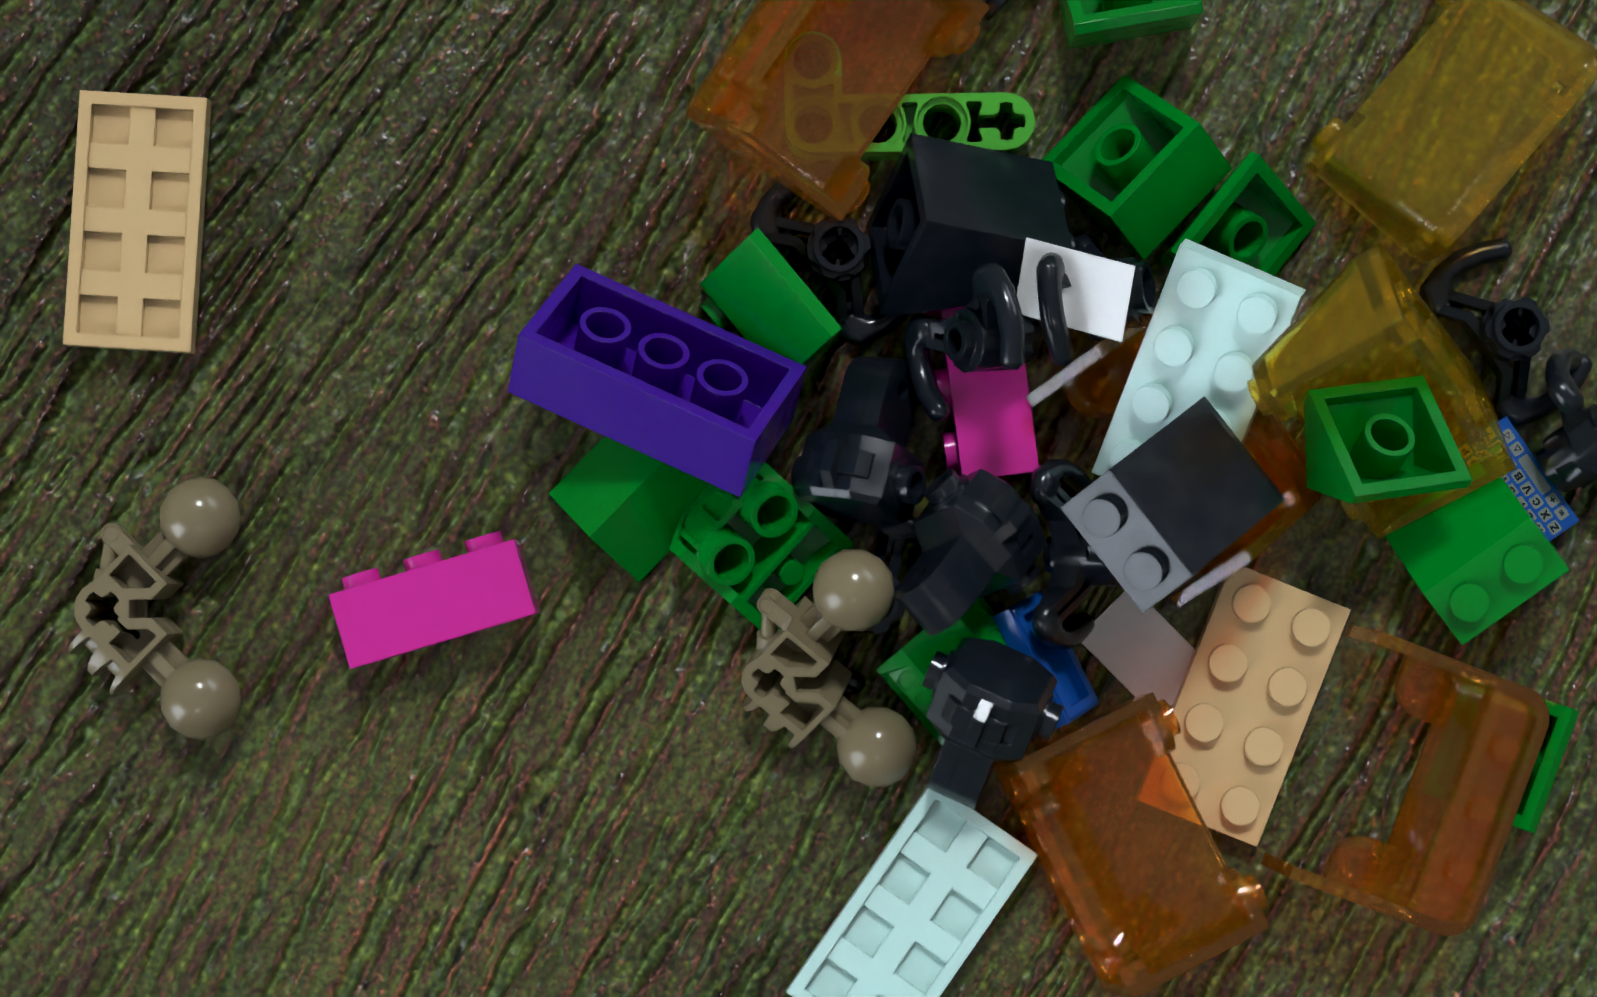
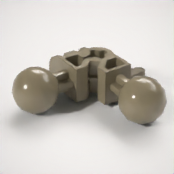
(802, 684)
(196, 694)

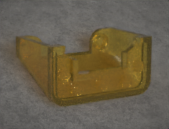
(1454, 120)
(1377, 329)

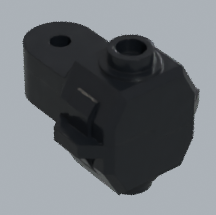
(861, 459)
(972, 543)
(988, 710)

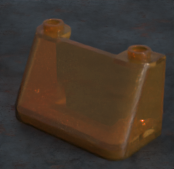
(819, 80)
(1130, 848)

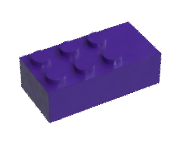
(656, 379)

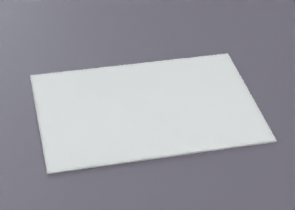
(1098, 291)
(1140, 649)

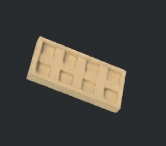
(137, 222)
(1251, 697)

